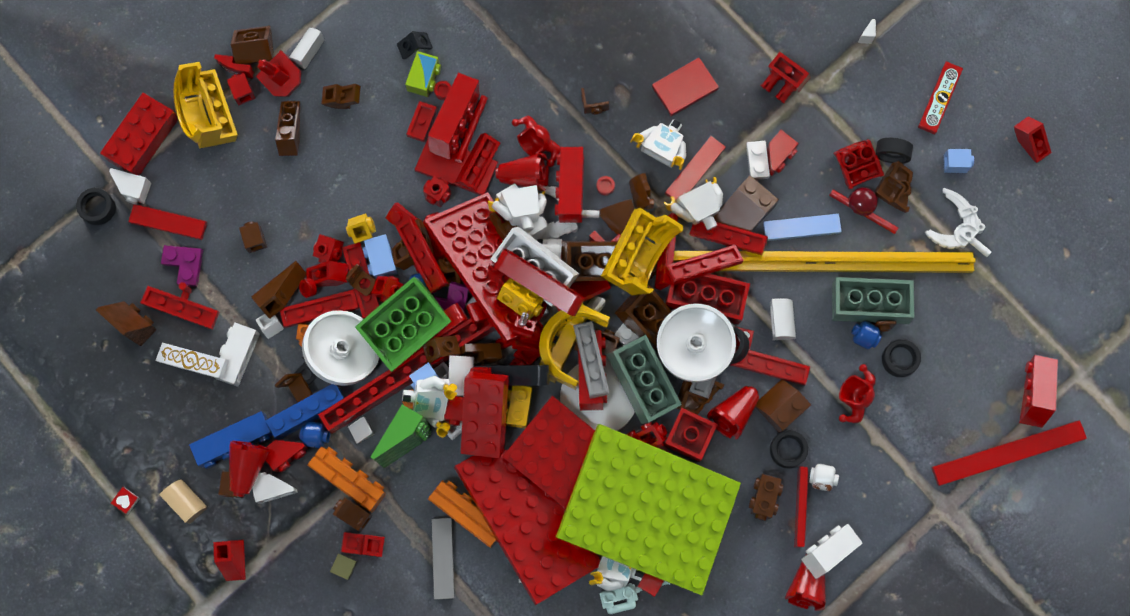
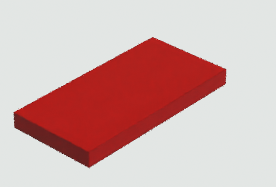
(449, 169)

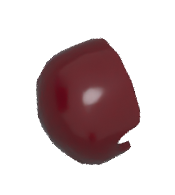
(863, 201)

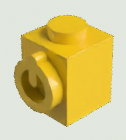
(360, 228)

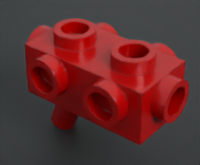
(645, 434)

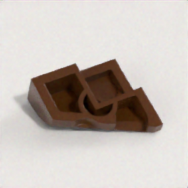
(641, 192)
(617, 215)
(694, 402)

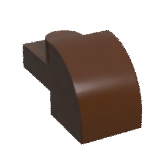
(341, 96)

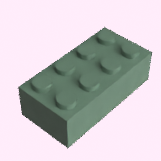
(872, 300)
(643, 379)

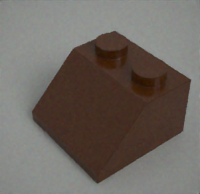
(252, 45)
(782, 405)

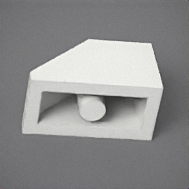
(131, 186)
(270, 488)

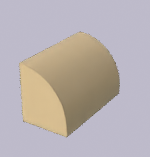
(183, 501)

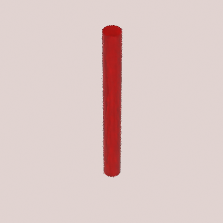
(471, 129)
(873, 217)

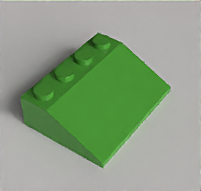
(403, 323)
(403, 435)

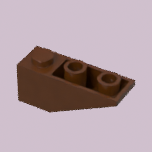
(288, 129)
(279, 290)
(351, 514)

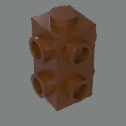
(764, 502)

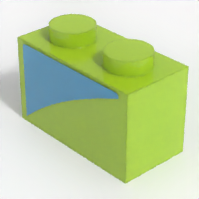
(423, 74)

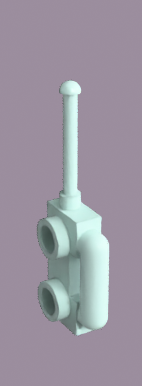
(628, 593)

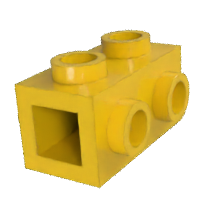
(520, 299)
(519, 406)

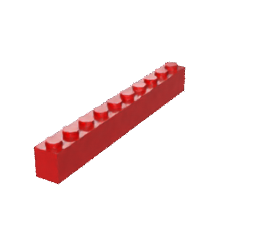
(392, 382)

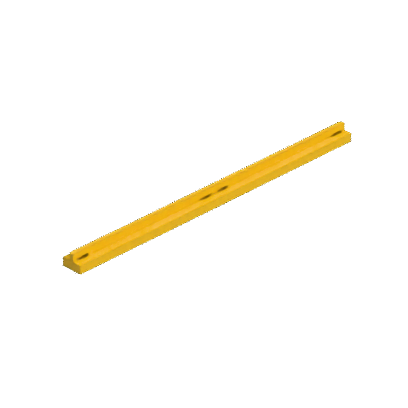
(848, 261)

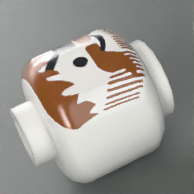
(823, 477)

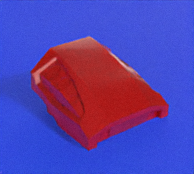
(858, 163)

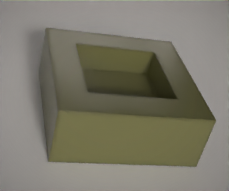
(343, 566)

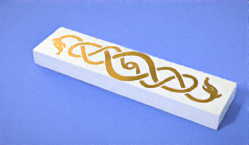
(192, 361)

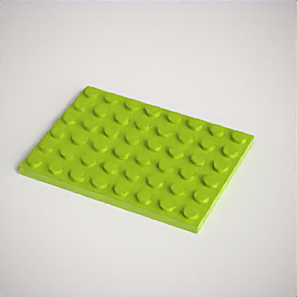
(648, 509)

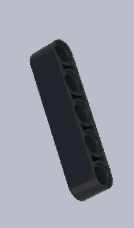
(522, 374)

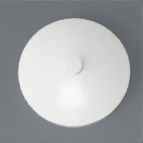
(696, 342)
(337, 350)
(615, 412)

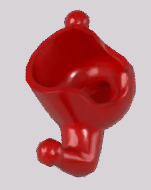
(536, 139)
(857, 394)

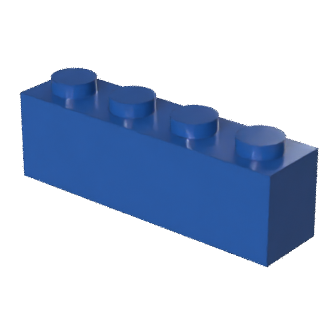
(304, 411)
(216, 446)

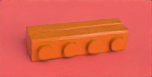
(346, 479)
(462, 511)

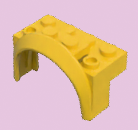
(191, 112)
(636, 256)
(557, 354)

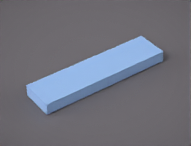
(802, 227)

